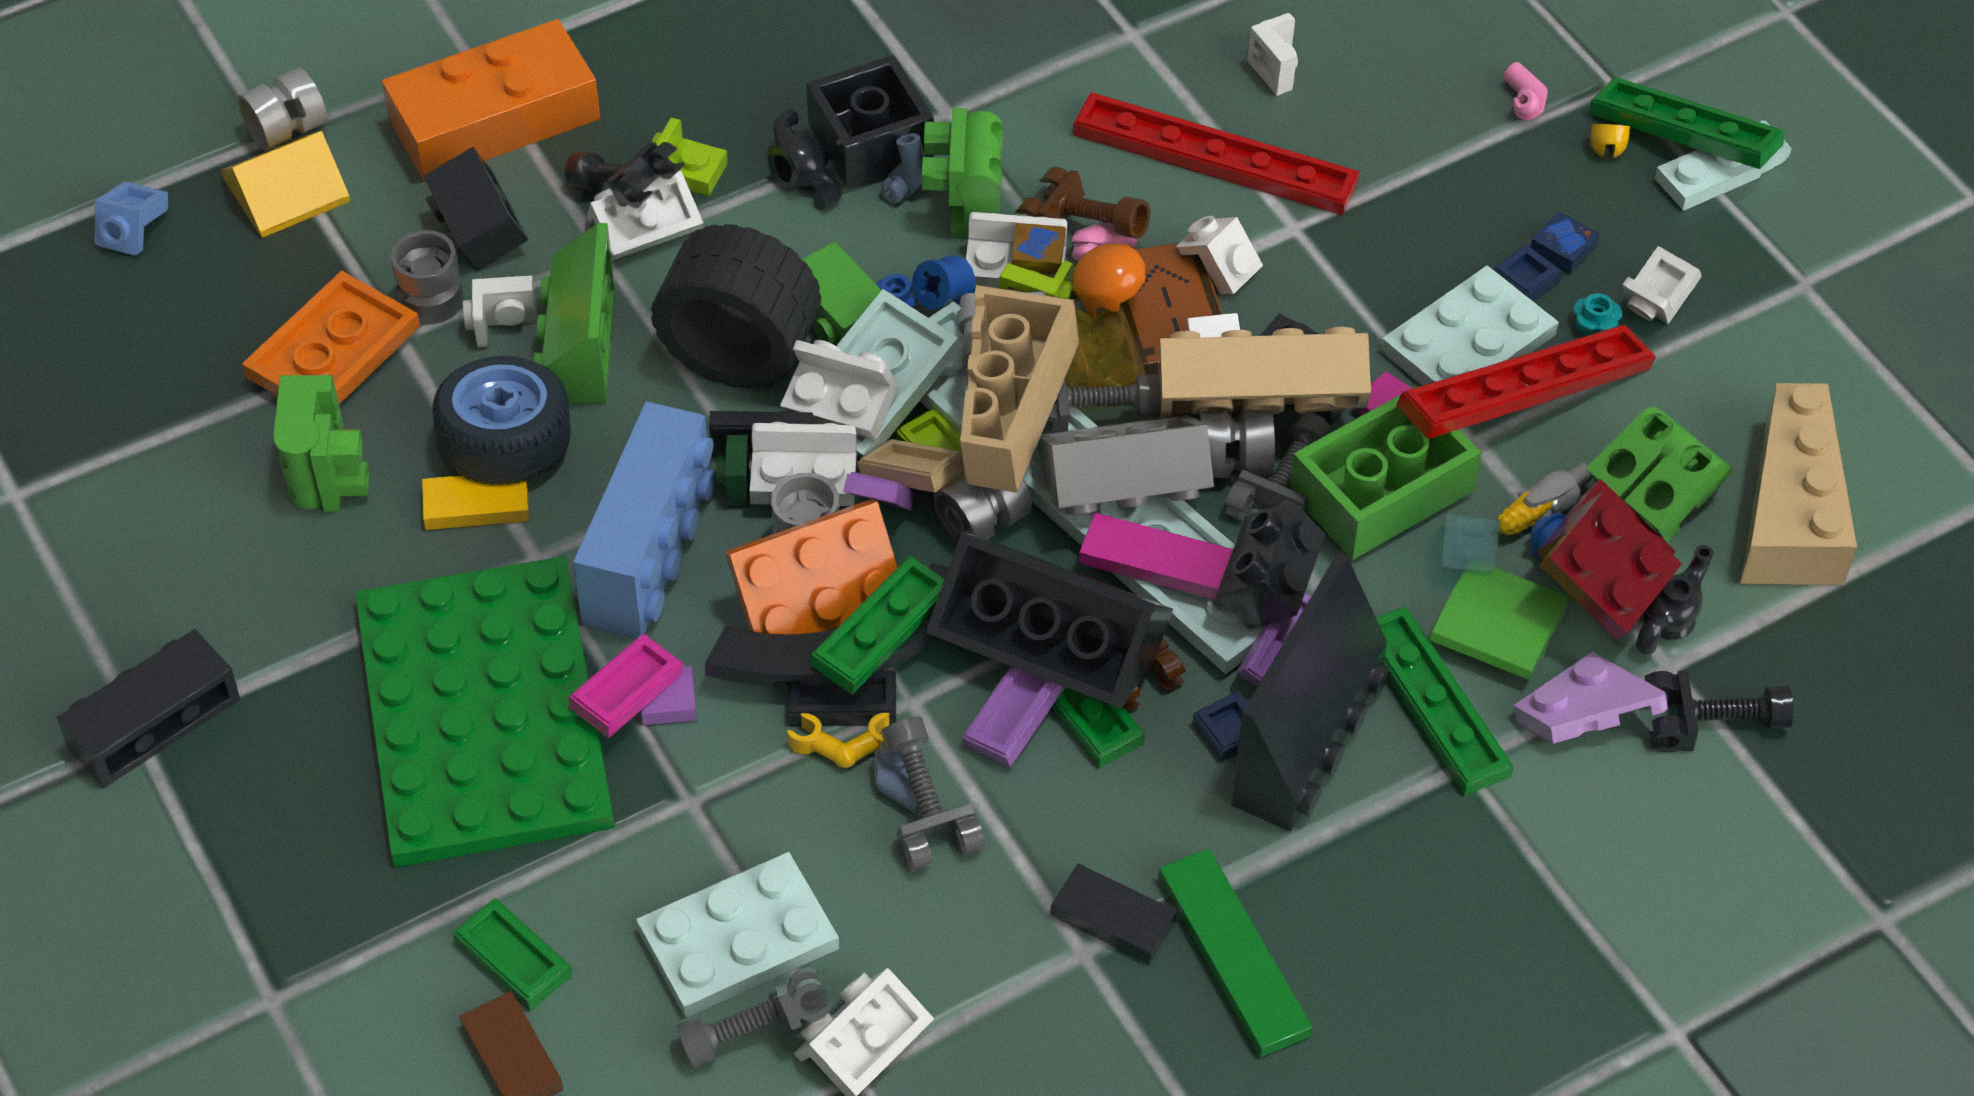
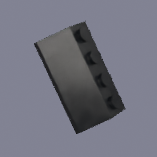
(1048, 620)

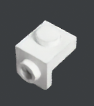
(1223, 251)
(1660, 286)

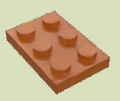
(337, 333)
(813, 572)

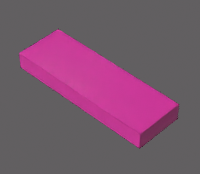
(1154, 556)

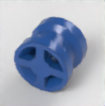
(943, 281)

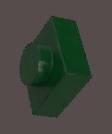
(734, 471)

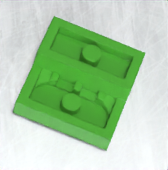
(1500, 620)

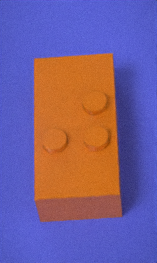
(492, 97)

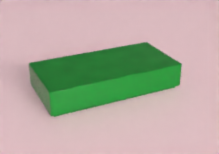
(512, 954)

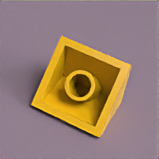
(287, 184)

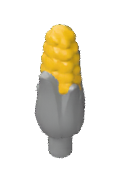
(1550, 495)

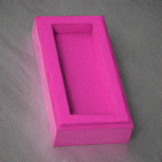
(625, 685)

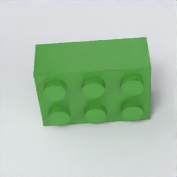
(1381, 477)

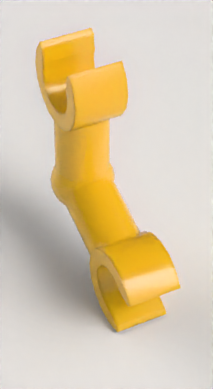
(841, 753)

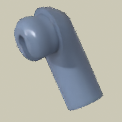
(907, 175)
(892, 779)

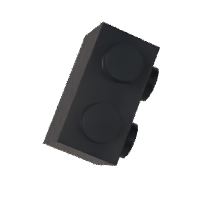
(474, 209)
(1270, 565)

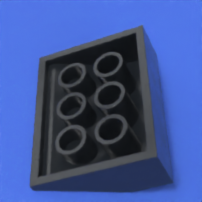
(1310, 701)

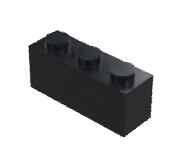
(148, 708)

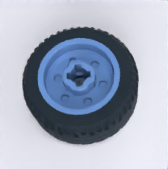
(501, 420)

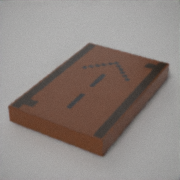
(1172, 292)

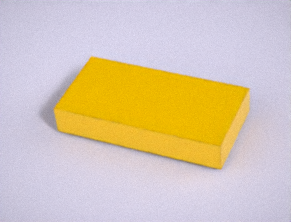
(467, 503)

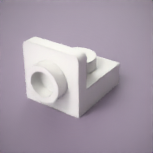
(1272, 52)
(499, 302)

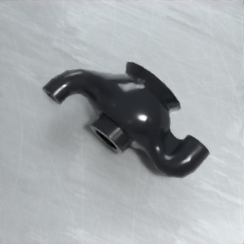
(801, 162)
(1676, 606)

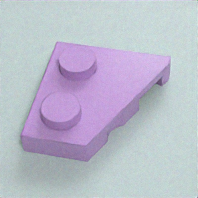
(1586, 699)

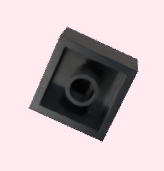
(863, 115)

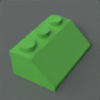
(579, 316)

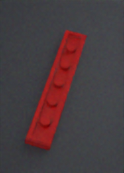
(1216, 153)
(1525, 381)

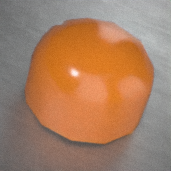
(1107, 277)

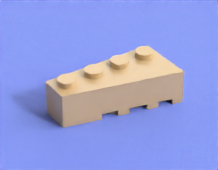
(1264, 371)
(1014, 377)
(1800, 501)

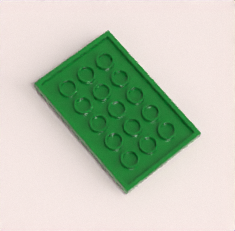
(476, 712)

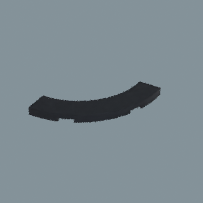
(767, 658)

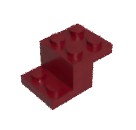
(1608, 559)

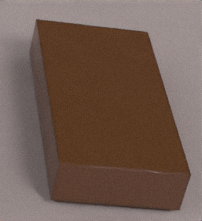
(510, 1049)

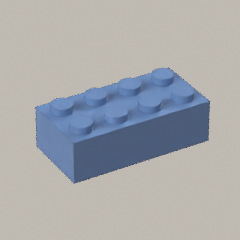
(644, 521)

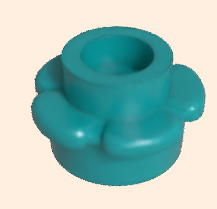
(1596, 314)

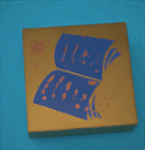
(1038, 247)

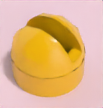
(1609, 135)

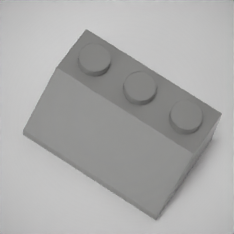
(1126, 463)

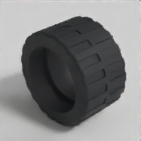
(736, 305)

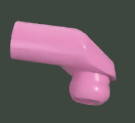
(1530, 92)
(1097, 235)

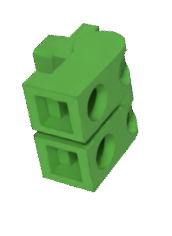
(973, 168)
(314, 447)
(1660, 470)

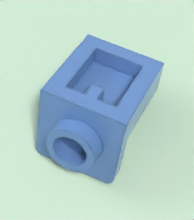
(124, 213)

